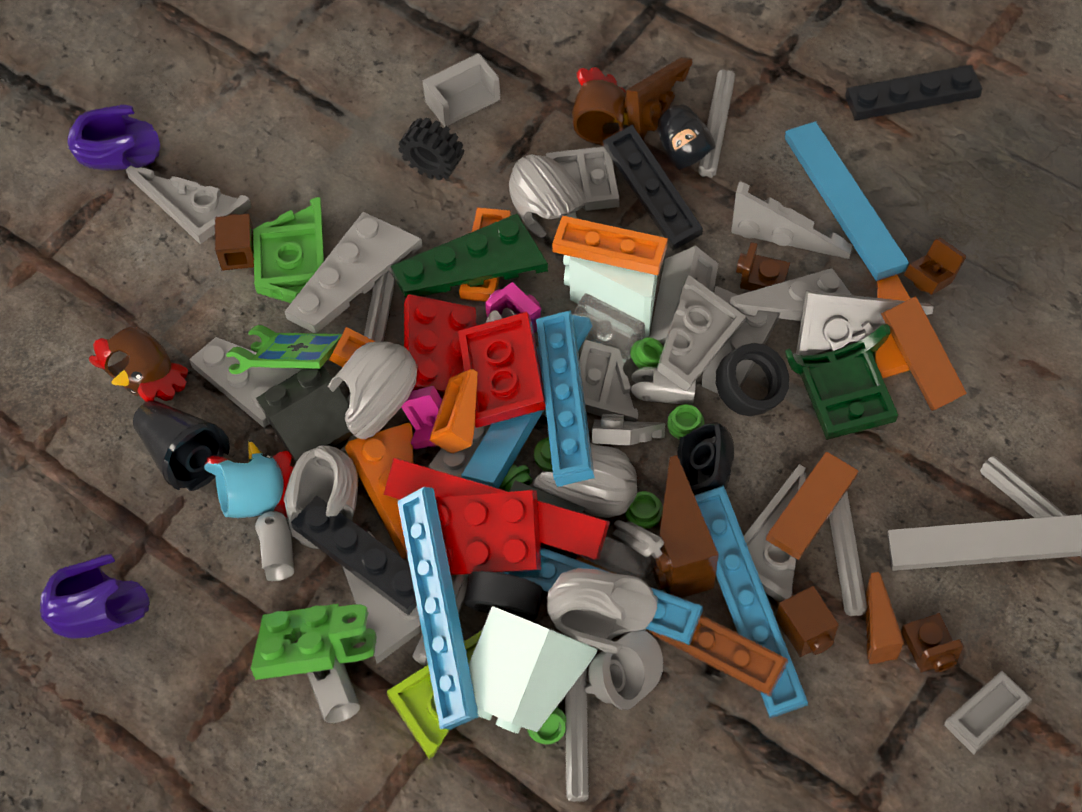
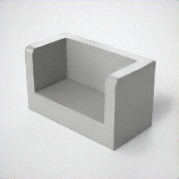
(461, 90)

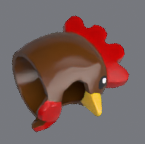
(598, 104)
(146, 367)

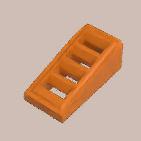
(456, 416)

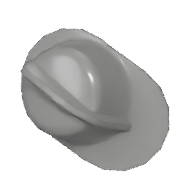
(629, 674)

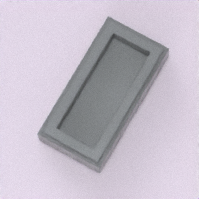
(987, 712)

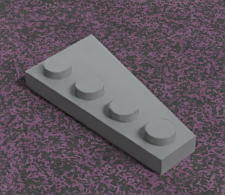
(349, 270)

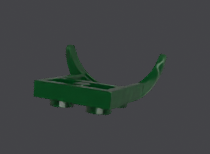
(847, 386)

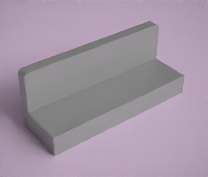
(675, 270)

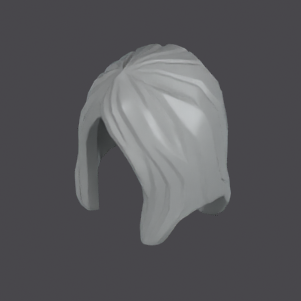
(545, 189)
(379, 384)
(329, 476)
(604, 495)
(600, 606)

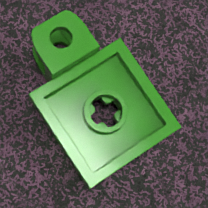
(320, 635)

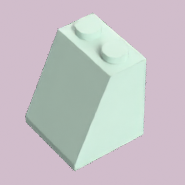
(617, 286)
(523, 670)

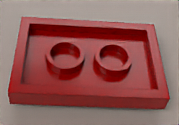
(433, 339)
(506, 368)
(491, 532)

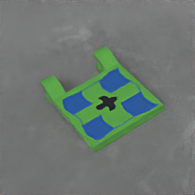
(284, 350)

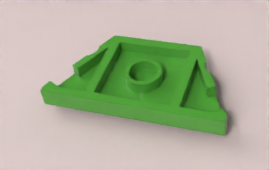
(288, 252)

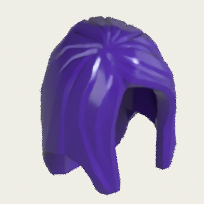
(112, 139)
(87, 602)

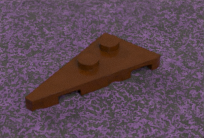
(653, 96)

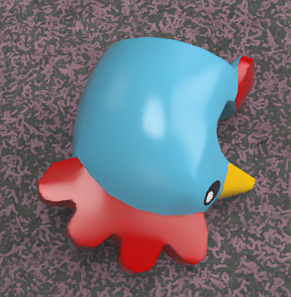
(252, 486)

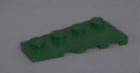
(481, 255)

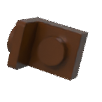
(760, 270)
(931, 644)

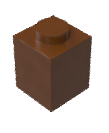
(234, 241)
(807, 622)

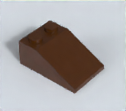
(688, 549)

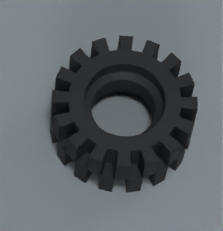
(431, 148)

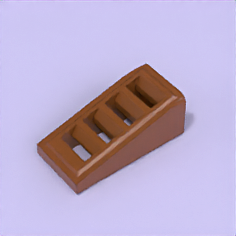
(882, 629)

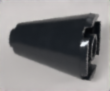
(179, 443)

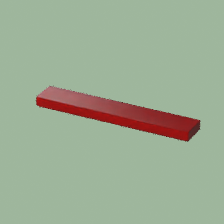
(557, 525)

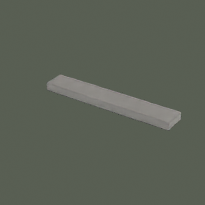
(985, 542)

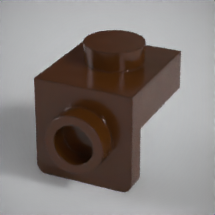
(936, 268)

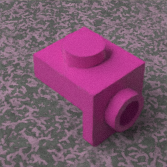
(516, 300)
(422, 412)

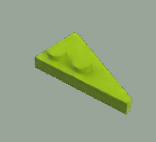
(417, 705)

